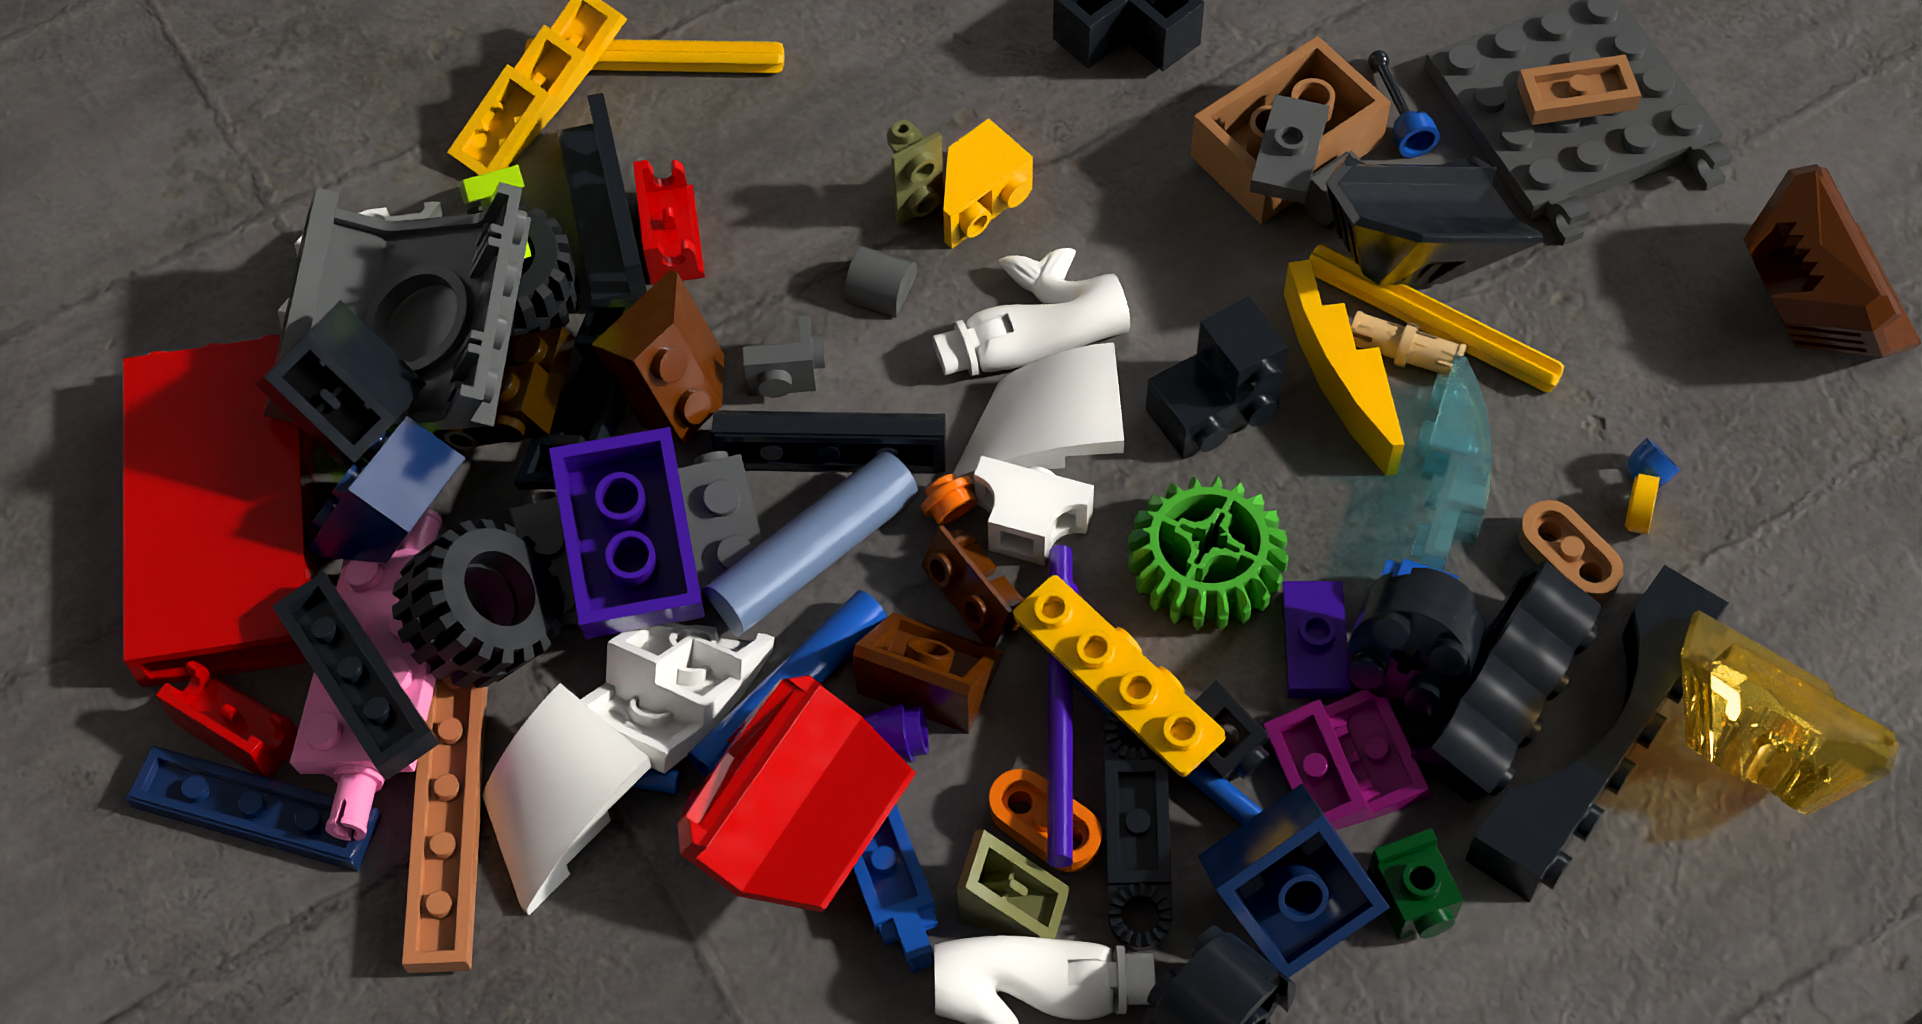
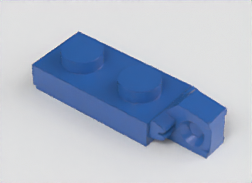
(897, 892)

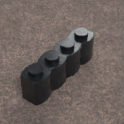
(1514, 674)

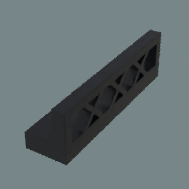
(601, 207)

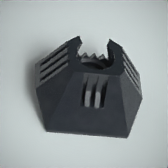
(1423, 219)

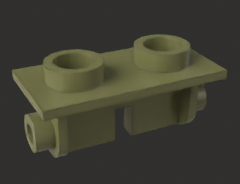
(915, 171)

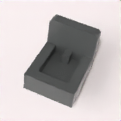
(784, 367)

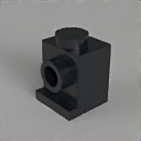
(1249, 750)

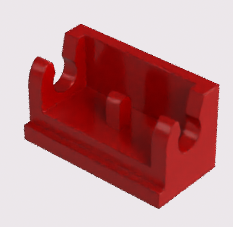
(668, 223)
(230, 721)

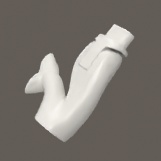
(1019, 334)
(1049, 974)

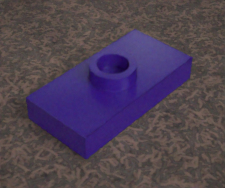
(1315, 639)

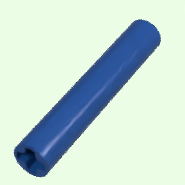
(814, 657)

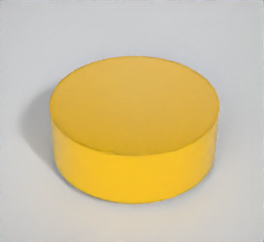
(1642, 503)

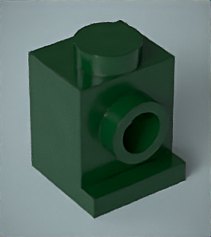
(1413, 909)

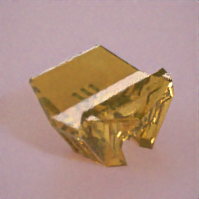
(1775, 721)

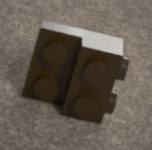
(528, 391)

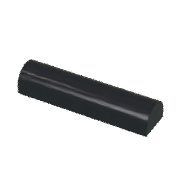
(830, 439)

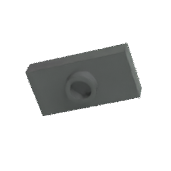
(1289, 149)

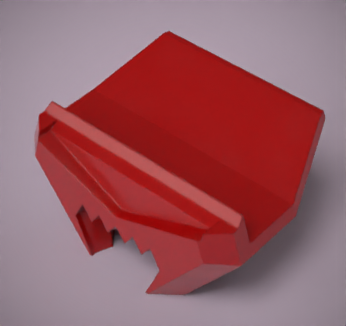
(793, 798)

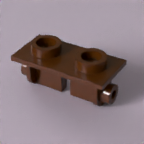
(960, 571)

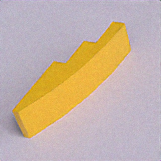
(537, 86)
(1348, 377)

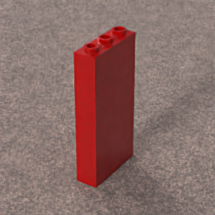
(210, 513)

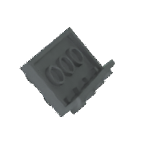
(717, 513)

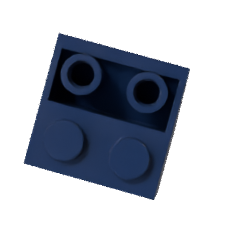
(384, 497)

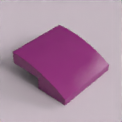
(1349, 758)

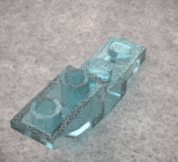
(1455, 463)

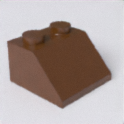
(665, 360)

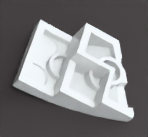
(1050, 412)
(674, 686)
(557, 791)

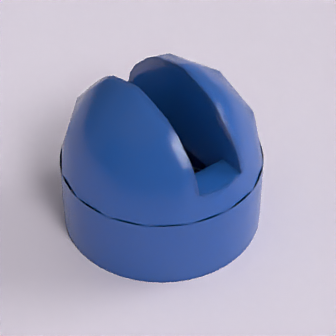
(1651, 461)

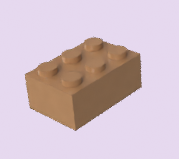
(1232, 128)

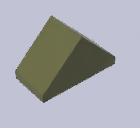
(1008, 891)

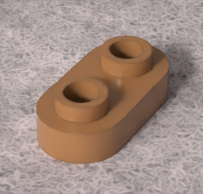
(1576, 550)

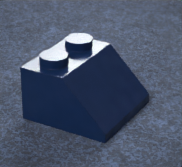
(1292, 882)

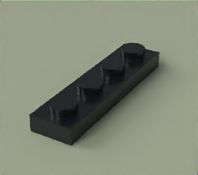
(355, 676)

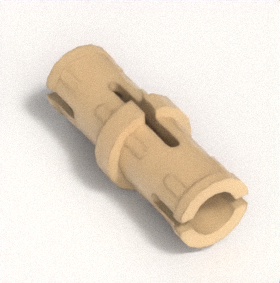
(1405, 343)

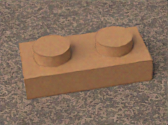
(1578, 89)

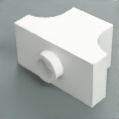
(1030, 508)

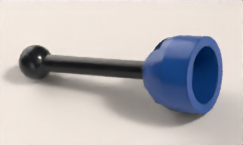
(1412, 131)

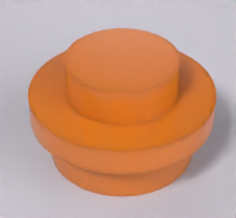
(949, 499)

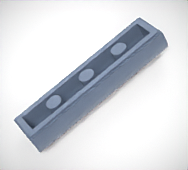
(811, 542)

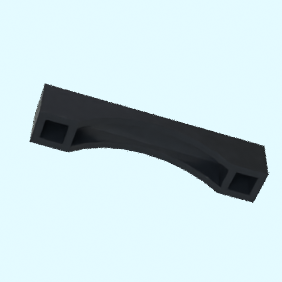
(1536, 821)

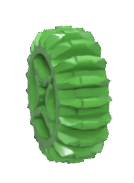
(1228, 576)

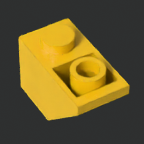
(982, 180)

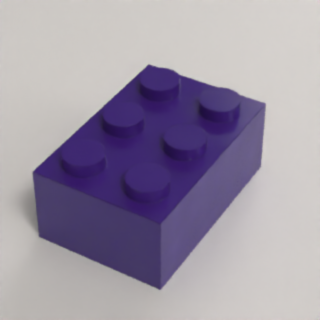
(626, 533)

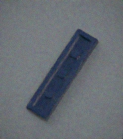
(245, 806)

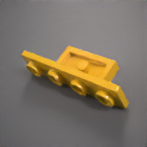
(1120, 676)

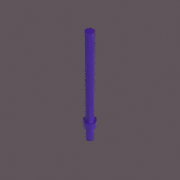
(1060, 737)

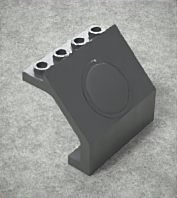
(427, 288)

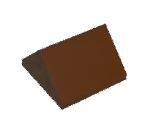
(926, 669)

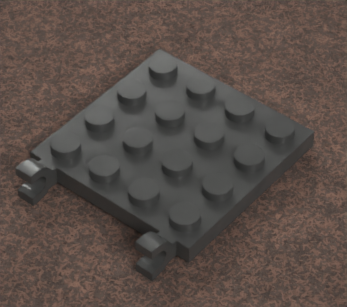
(1569, 160)

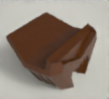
(1825, 271)

